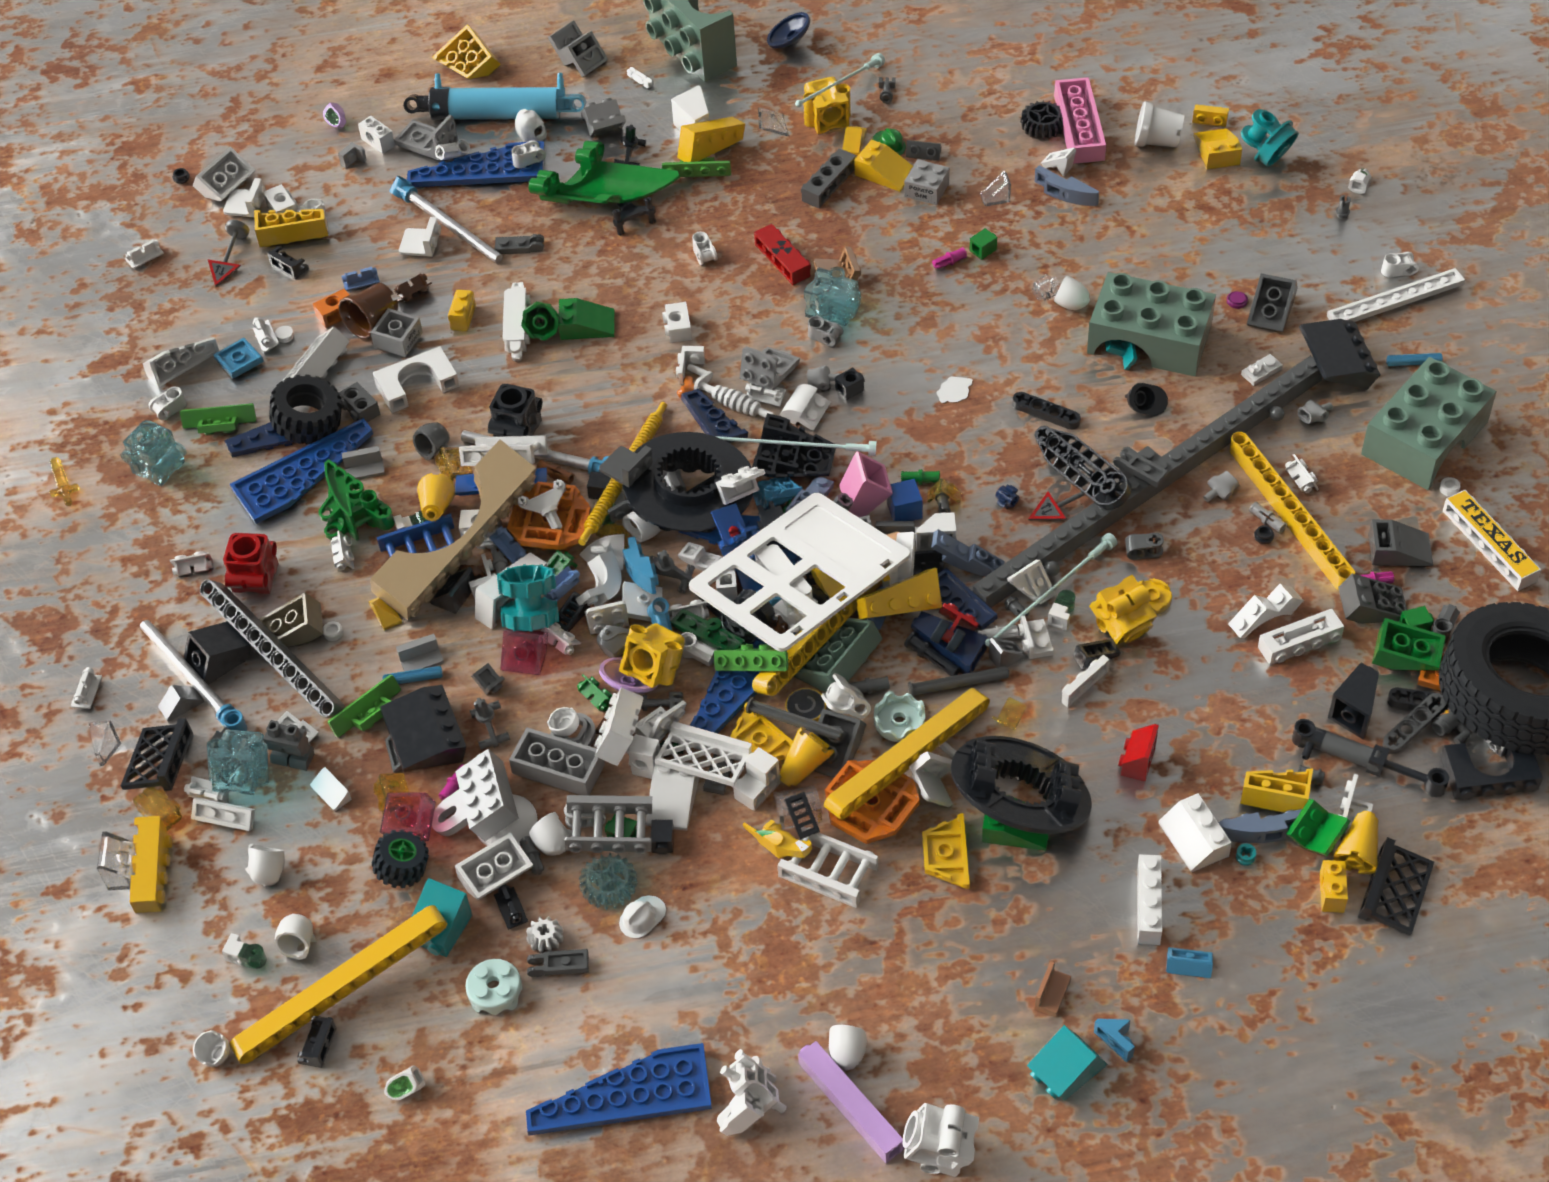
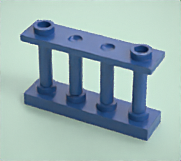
(417, 532)

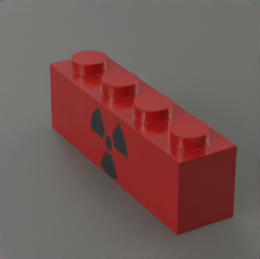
(782, 254)

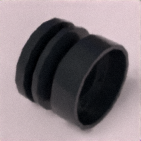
(764, 614)

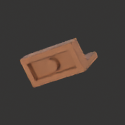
(1052, 991)

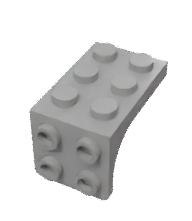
(424, 138)
(766, 367)

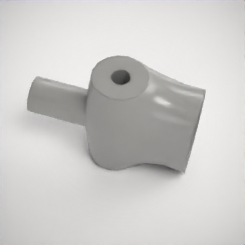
(820, 377)
(1314, 412)
(1222, 486)

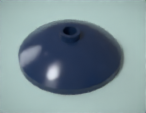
(789, 31)

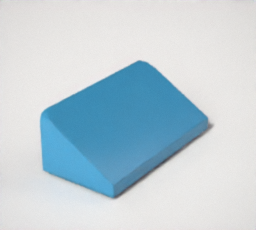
(1189, 962)

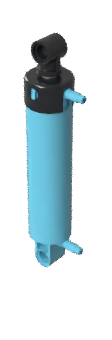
(494, 102)

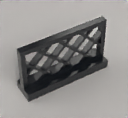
(172, 756)
(1377, 885)

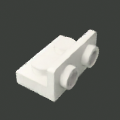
(1035, 637)

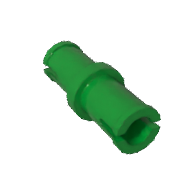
(921, 476)

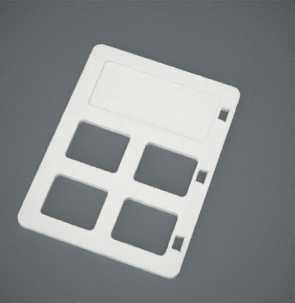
(826, 540)

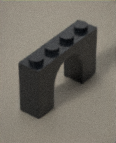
(1470, 782)

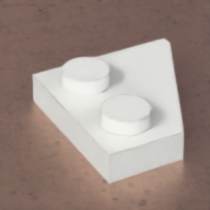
(1032, 581)

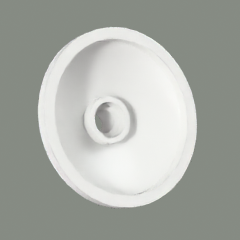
(520, 827)

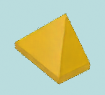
(385, 614)

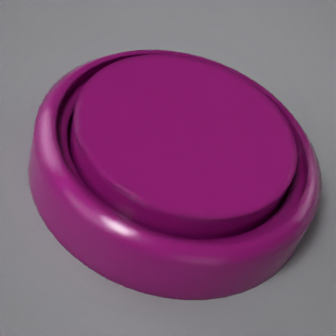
(1237, 300)

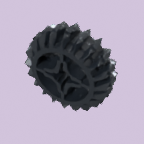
(1042, 119)

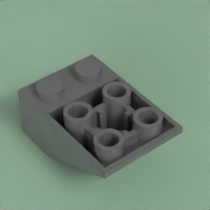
(1398, 544)
(1371, 600)

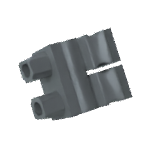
(288, 745)

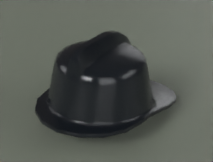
(1147, 399)

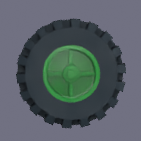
(400, 858)

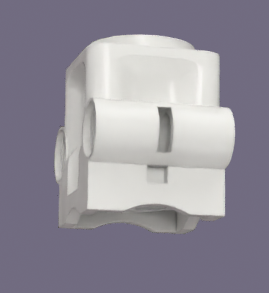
(940, 1138)

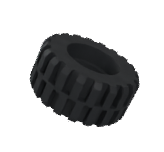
(305, 392)

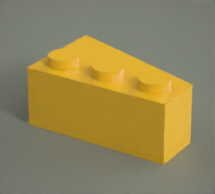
(1277, 790)

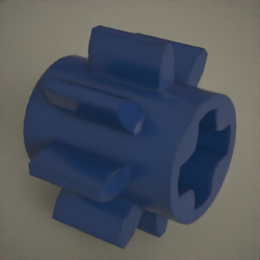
(1007, 496)

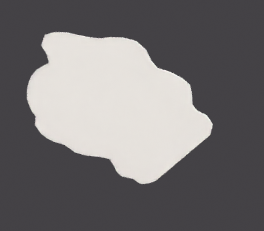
(954, 389)

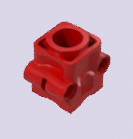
(250, 563)

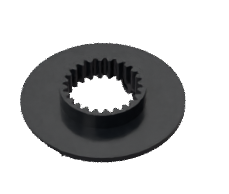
(688, 452)
(988, 757)

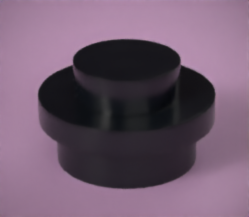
(180, 176)
(1264, 534)

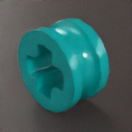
(1245, 860)

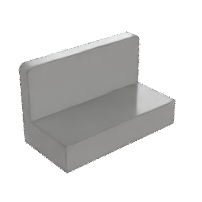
(364, 462)
(420, 653)

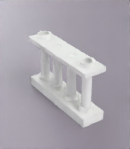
(524, 445)
(829, 885)

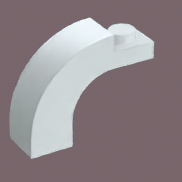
(607, 578)

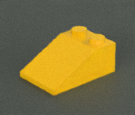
(1218, 148)
(882, 166)

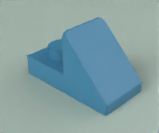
(1112, 1033)

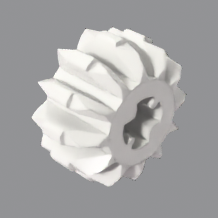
(544, 935)

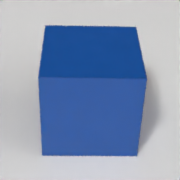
(905, 502)

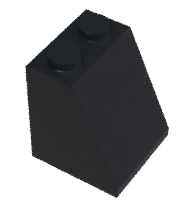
(215, 650)
(1354, 700)

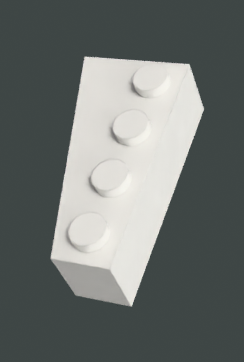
(619, 726)

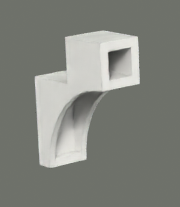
(1281, 601)

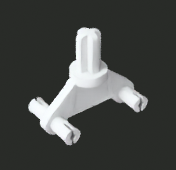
(546, 504)

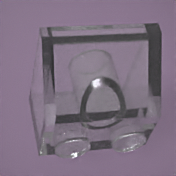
(782, 812)
(115, 861)

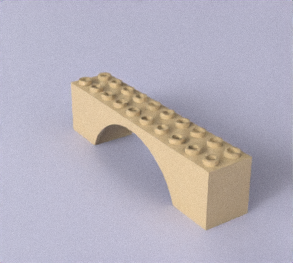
(412, 578)

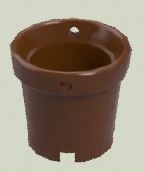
(366, 309)

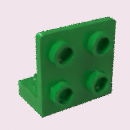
(1317, 828)

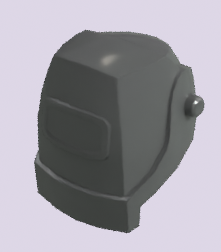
(612, 640)

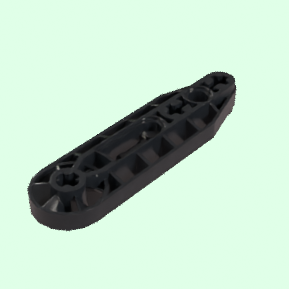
(1102, 486)

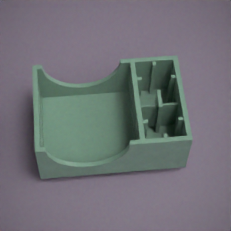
(697, 38)
(1158, 317)
(1427, 420)

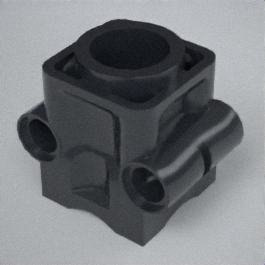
(514, 411)

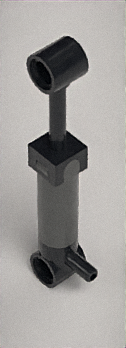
(1372, 758)

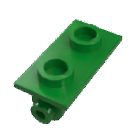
(589, 688)

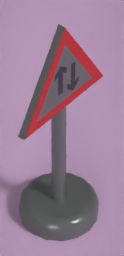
(222, 270)
(1050, 510)

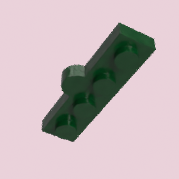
(708, 632)

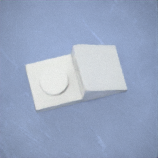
(1061, 159)

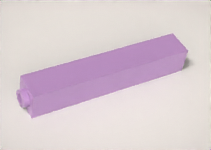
(850, 1101)

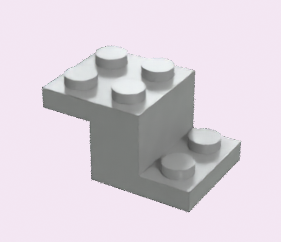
(577, 48)
(603, 117)

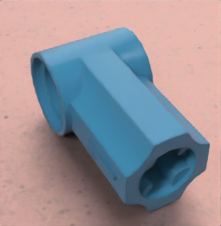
(661, 618)

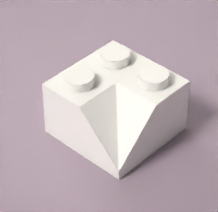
(924, 533)

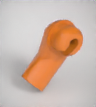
(689, 386)

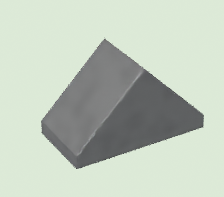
(1004, 652)
(179, 701)

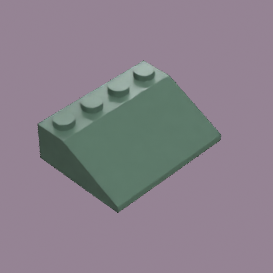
(841, 654)

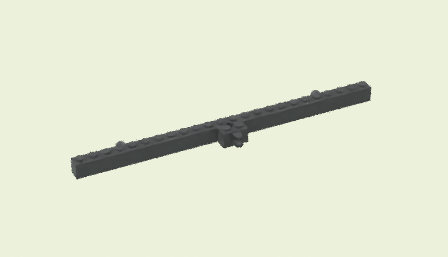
(1179, 461)

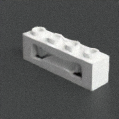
(1301, 637)

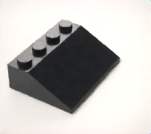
(1341, 352)
(424, 729)

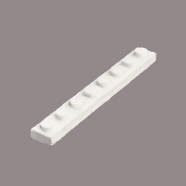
(1398, 296)

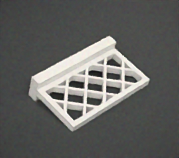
(708, 743)

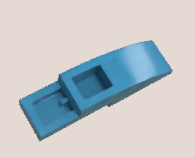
(639, 567)

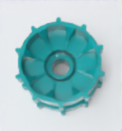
(528, 609)

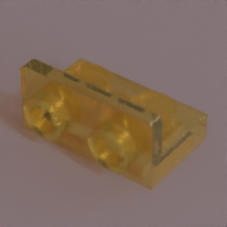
(449, 462)
(389, 783)

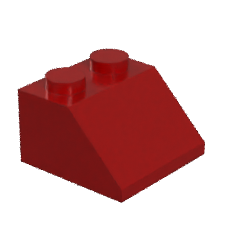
(1139, 752)

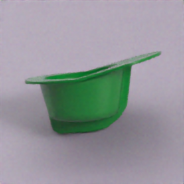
(891, 138)

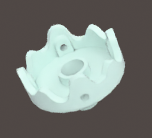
(898, 706)
(493, 999)

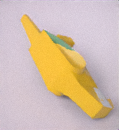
(779, 841)

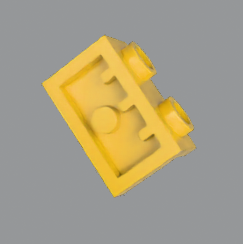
(1210, 115)

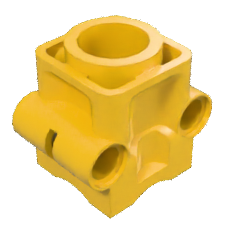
(829, 108)
(1124, 611)
(652, 654)

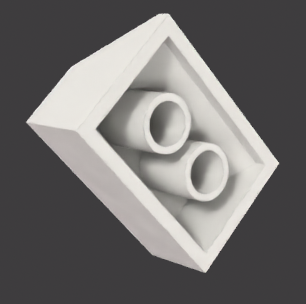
(223, 175)
(1195, 833)
(492, 866)

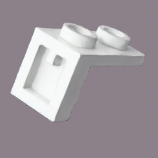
(689, 355)
(488, 567)

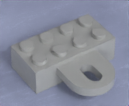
(559, 760)
(481, 801)

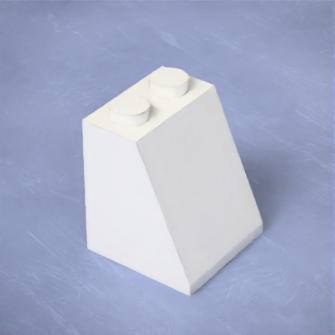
(689, 108)

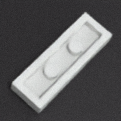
(1085, 680)
(222, 814)

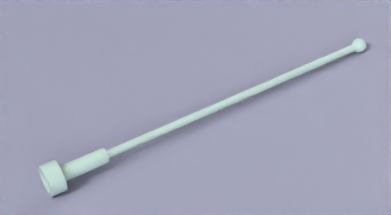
(876, 61)
(870, 448)
(1107, 542)

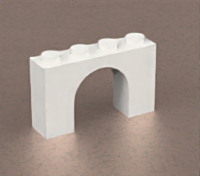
(430, 363)

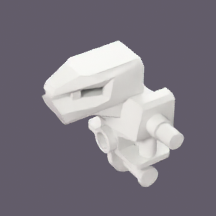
(753, 1094)

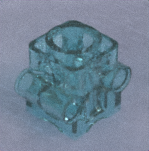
(832, 296)
(153, 452)
(238, 762)

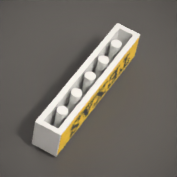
(1491, 540)

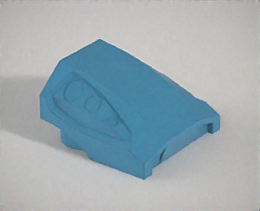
(776, 490)

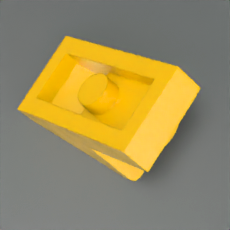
(854, 139)

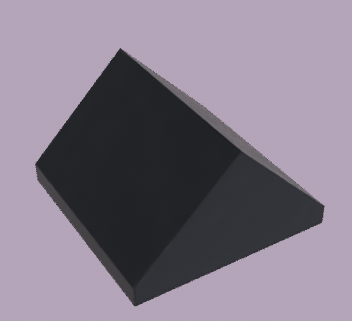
(454, 591)

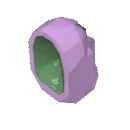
(334, 115)

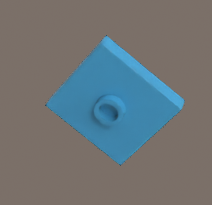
(238, 358)

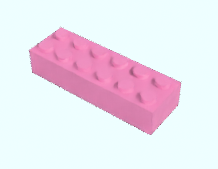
(1080, 119)

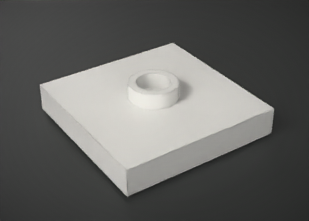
(638, 600)

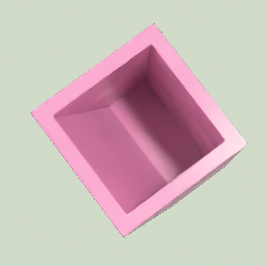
(866, 484)

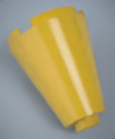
(435, 495)
(804, 757)
(1360, 844)

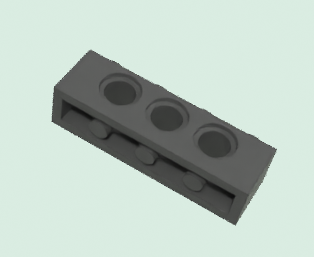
(828, 178)

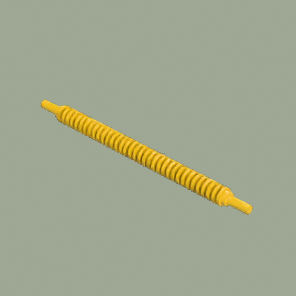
(614, 488)

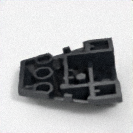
(792, 459)

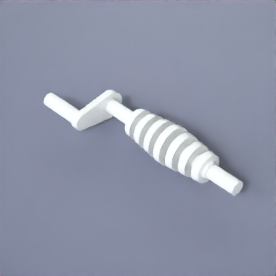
(729, 397)

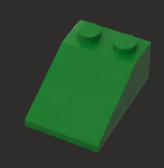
(585, 320)
(1407, 647)
(1001, 834)

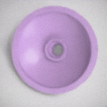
(610, 674)

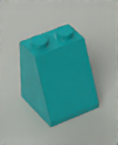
(454, 908)
(1065, 1064)

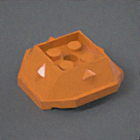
(534, 530)
(887, 815)

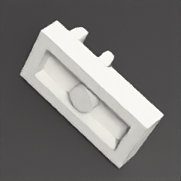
(1262, 369)

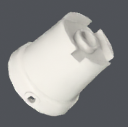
(1158, 126)

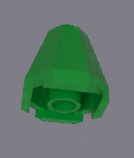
(540, 320)

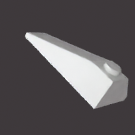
(178, 360)

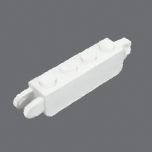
(513, 334)
(776, 562)

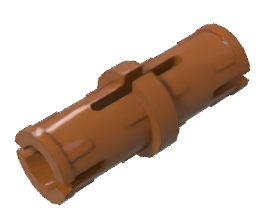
(563, 475)

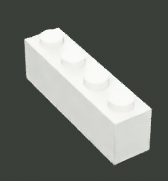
(1149, 899)

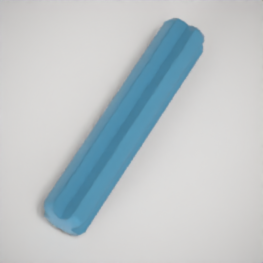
(1411, 359)
(417, 675)

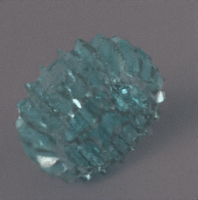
(604, 874)

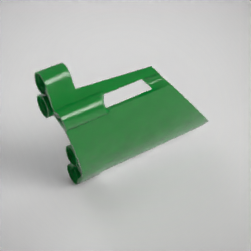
(601, 180)

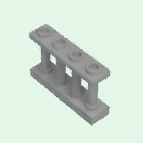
(608, 805)

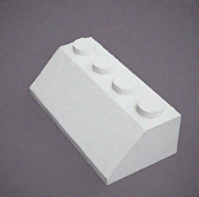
(321, 355)

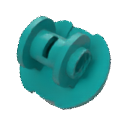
(1277, 144)

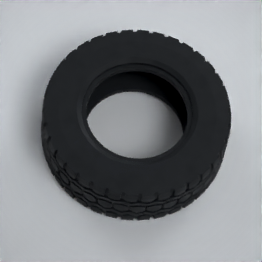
(1477, 691)

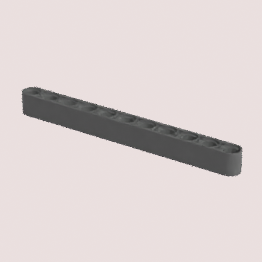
(271, 648)

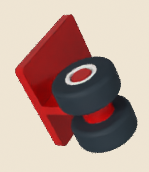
(942, 632)

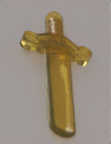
(63, 488)

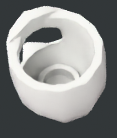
(526, 123)
(1072, 294)
(645, 529)
(550, 835)
(265, 864)
(291, 933)
(847, 1045)

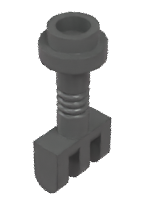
(886, 95)
(674, 699)

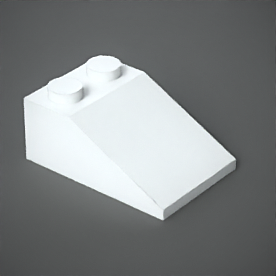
(672, 796)

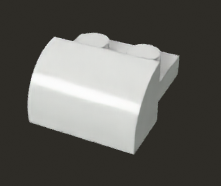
(805, 406)

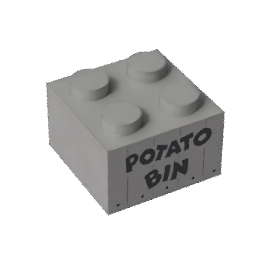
(926, 182)
(396, 332)

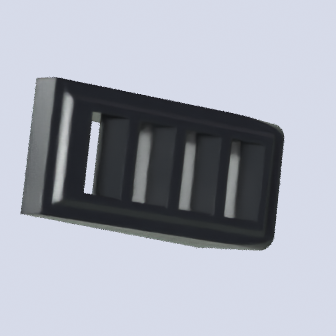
(566, 609)
(1083, 652)
(801, 796)

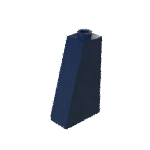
(967, 654)

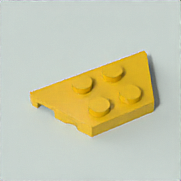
(762, 734)
(947, 852)

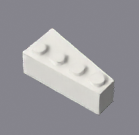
(488, 597)

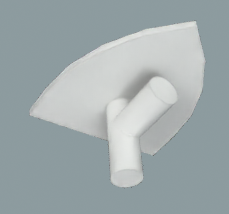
(608, 543)

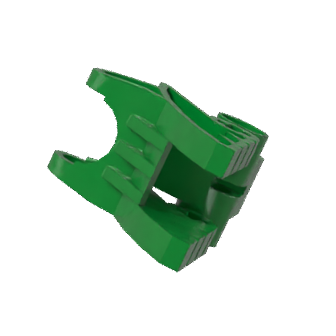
(351, 508)

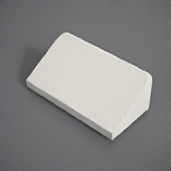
(330, 789)

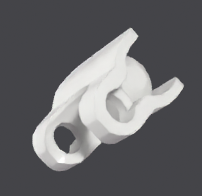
(845, 698)

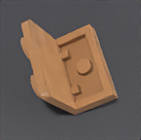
(847, 261)

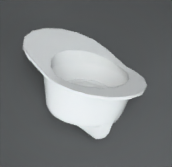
(642, 916)

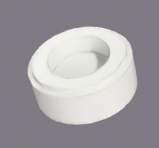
(284, 334)
(1449, 486)
(332, 631)

